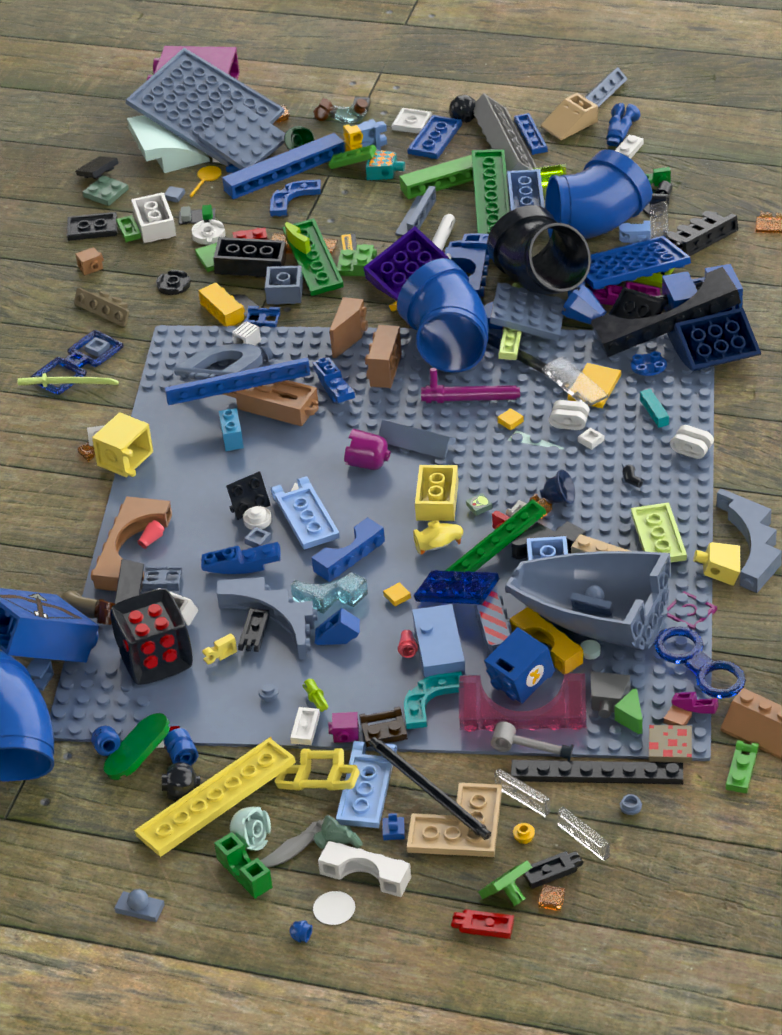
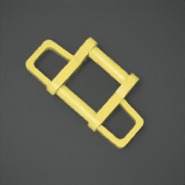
(303, 771)

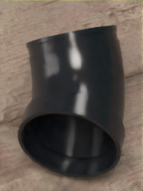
(556, 268)

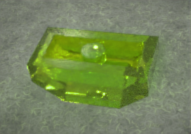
(547, 171)

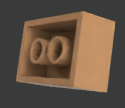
(383, 356)

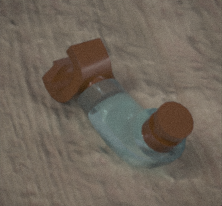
(348, 114)

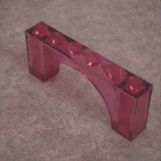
(564, 711)

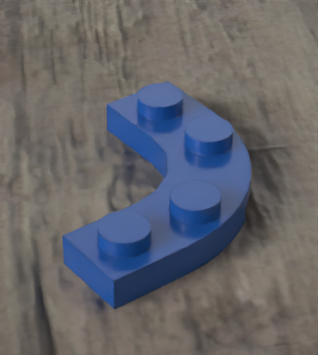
(281, 198)

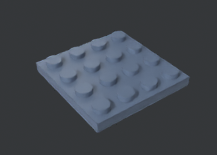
(242, 137)
(527, 311)

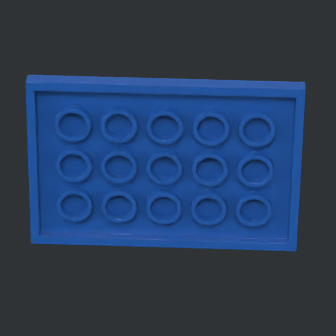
(634, 261)

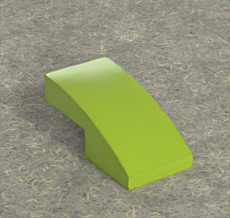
(297, 239)

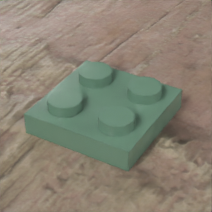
(105, 190)

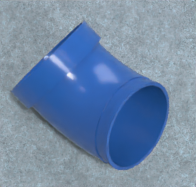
(600, 195)
(446, 314)
(24, 725)

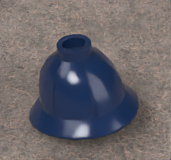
(559, 488)

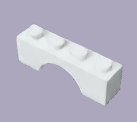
(340, 860)

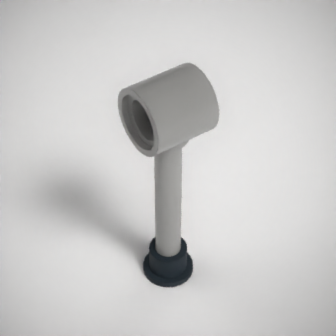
(505, 736)

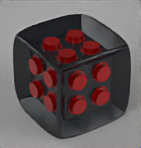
(151, 636)

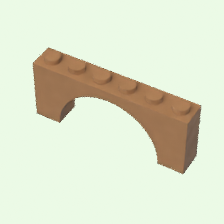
(132, 518)

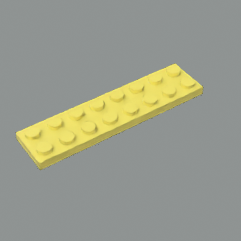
(214, 797)

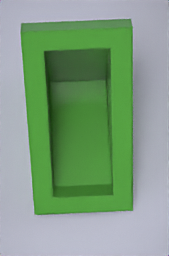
(629, 712)

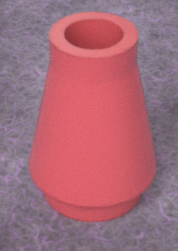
(152, 532)
(407, 644)

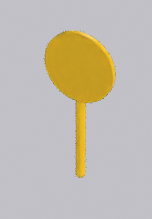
(207, 173)

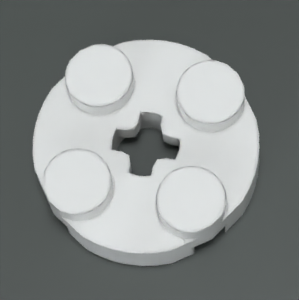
(208, 232)

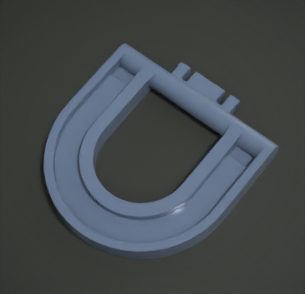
(194, 367)

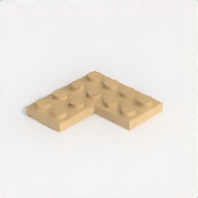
(449, 835)

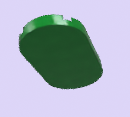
(137, 746)

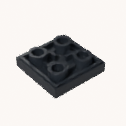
(97, 167)

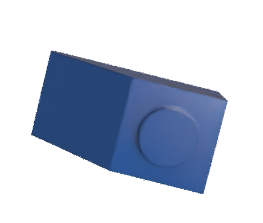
(338, 629)

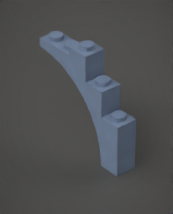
(253, 593)

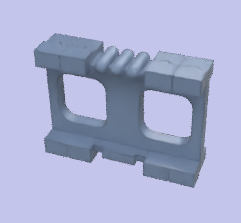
(161, 582)

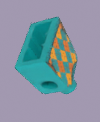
(383, 165)

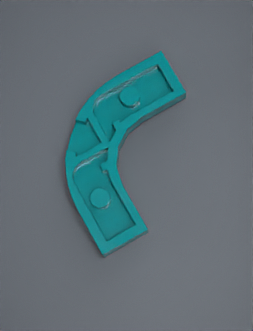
(427, 689)

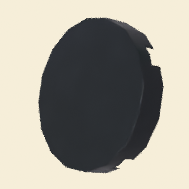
(173, 282)

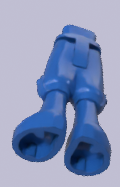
(620, 124)

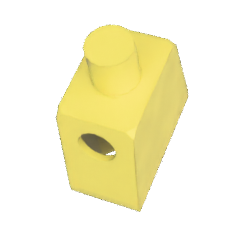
(720, 562)

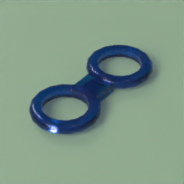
(699, 662)

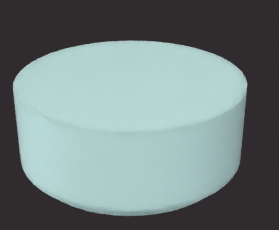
(591, 649)

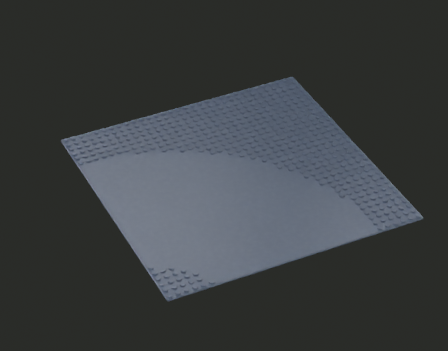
(368, 674)

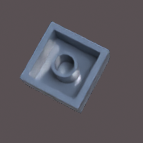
(284, 285)

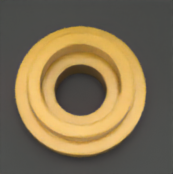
(523, 833)

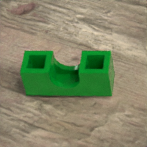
(250, 874)

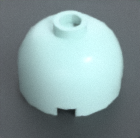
(251, 827)

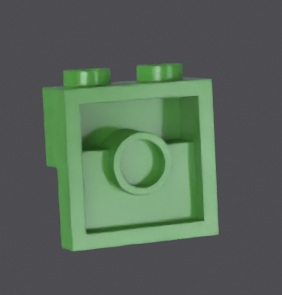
(352, 261)

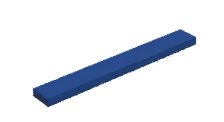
(237, 381)

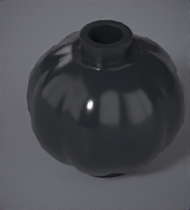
(462, 108)
(179, 780)

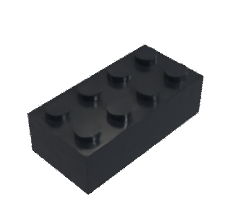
(248, 256)

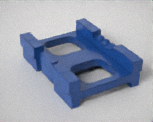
(263, 313)

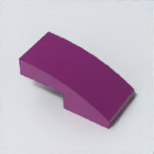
(689, 702)

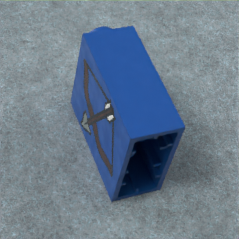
(44, 627)

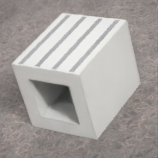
(247, 334)

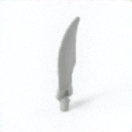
(293, 846)

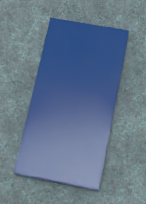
(434, 137)

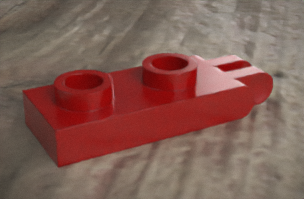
(483, 923)

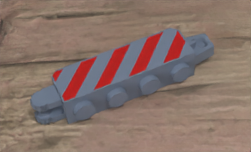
(493, 621)

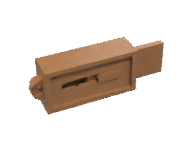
(280, 401)

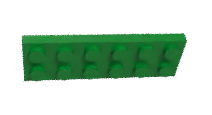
(318, 265)

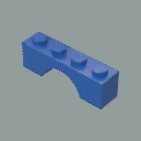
(332, 562)

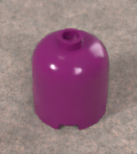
(366, 450)

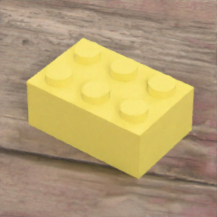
(436, 493)

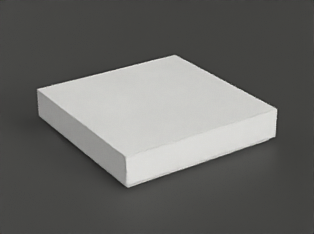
(411, 120)

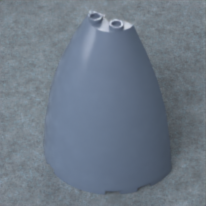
(629, 580)

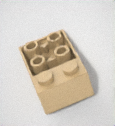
(571, 116)

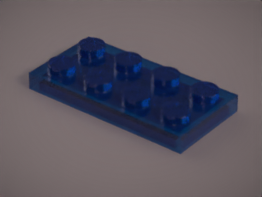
(456, 587)

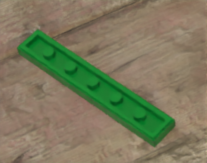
(499, 538)

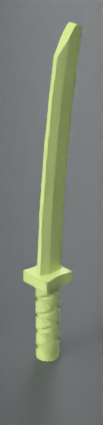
(60, 380)

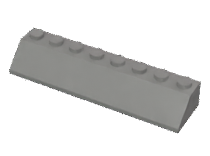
(502, 133)

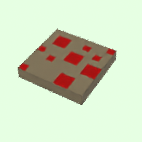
(670, 743)

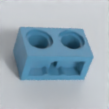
(231, 429)

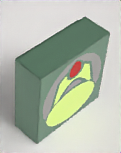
(479, 504)

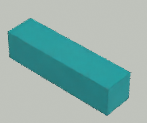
(654, 408)

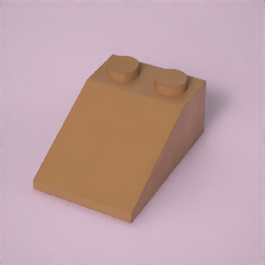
(348, 325)

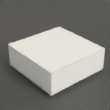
(591, 438)

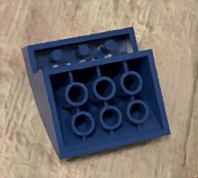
(714, 339)

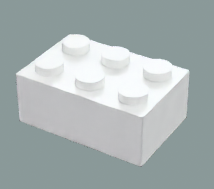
(153, 217)

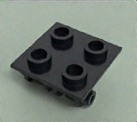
(247, 494)

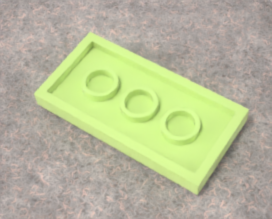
(658, 530)

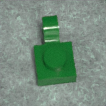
(659, 175)

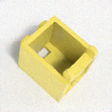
(122, 445)

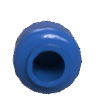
(105, 740)

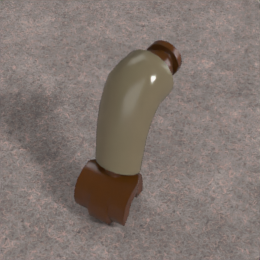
(90, 607)

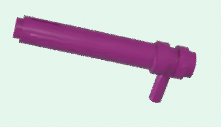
(466, 393)

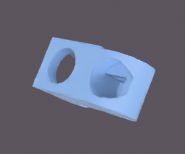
(634, 232)

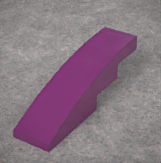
(610, 294)

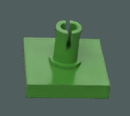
(507, 883)

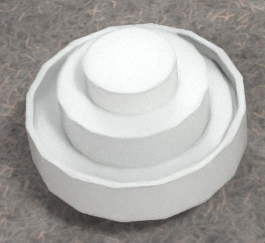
(257, 517)

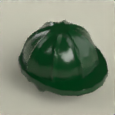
(297, 137)

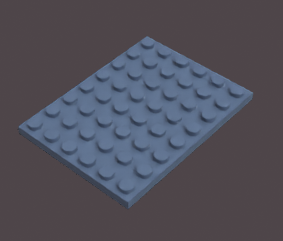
(193, 95)

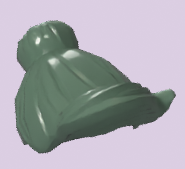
(334, 832)

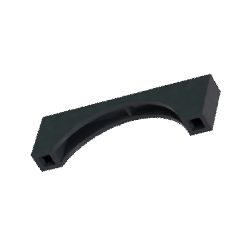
(622, 334)

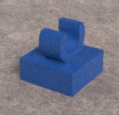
(393, 827)

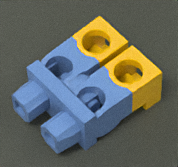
(364, 135)

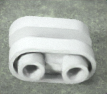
(569, 415)
(691, 441)

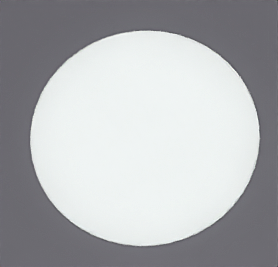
(334, 908)

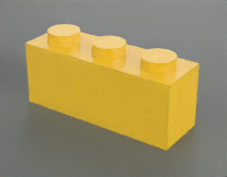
(221, 305)

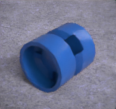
(180, 746)

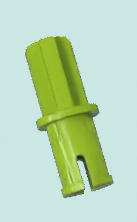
(315, 694)

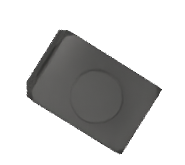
(607, 691)

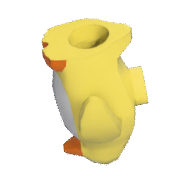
(436, 536)

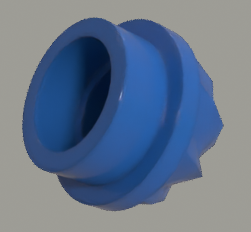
(301, 931)

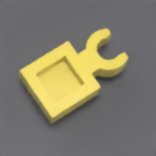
(222, 648)

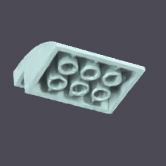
(161, 144)

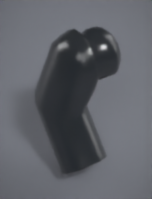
(629, 476)

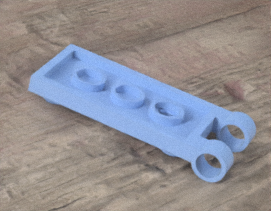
(309, 522)
(365, 802)

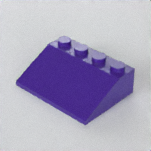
(400, 260)

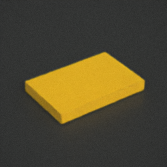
(604, 377)

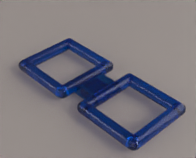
(77, 360)

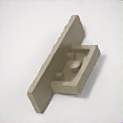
(103, 305)

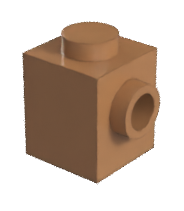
(89, 261)

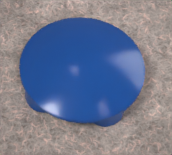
(648, 364)

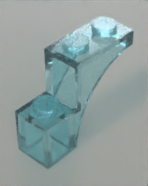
(348, 590)

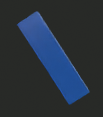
(530, 134)

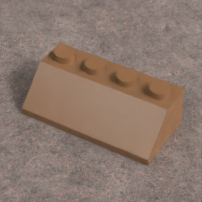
(755, 721)

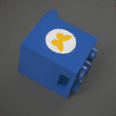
(530, 663)

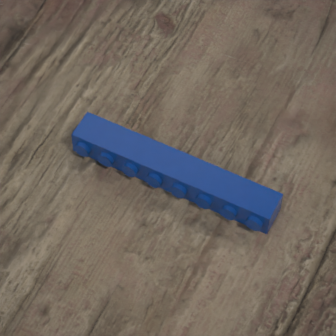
(282, 166)

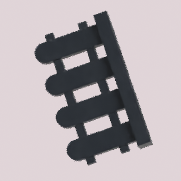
(708, 234)

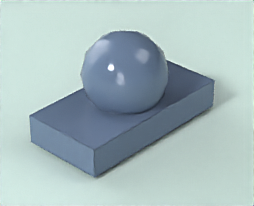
(592, 601)
(139, 905)

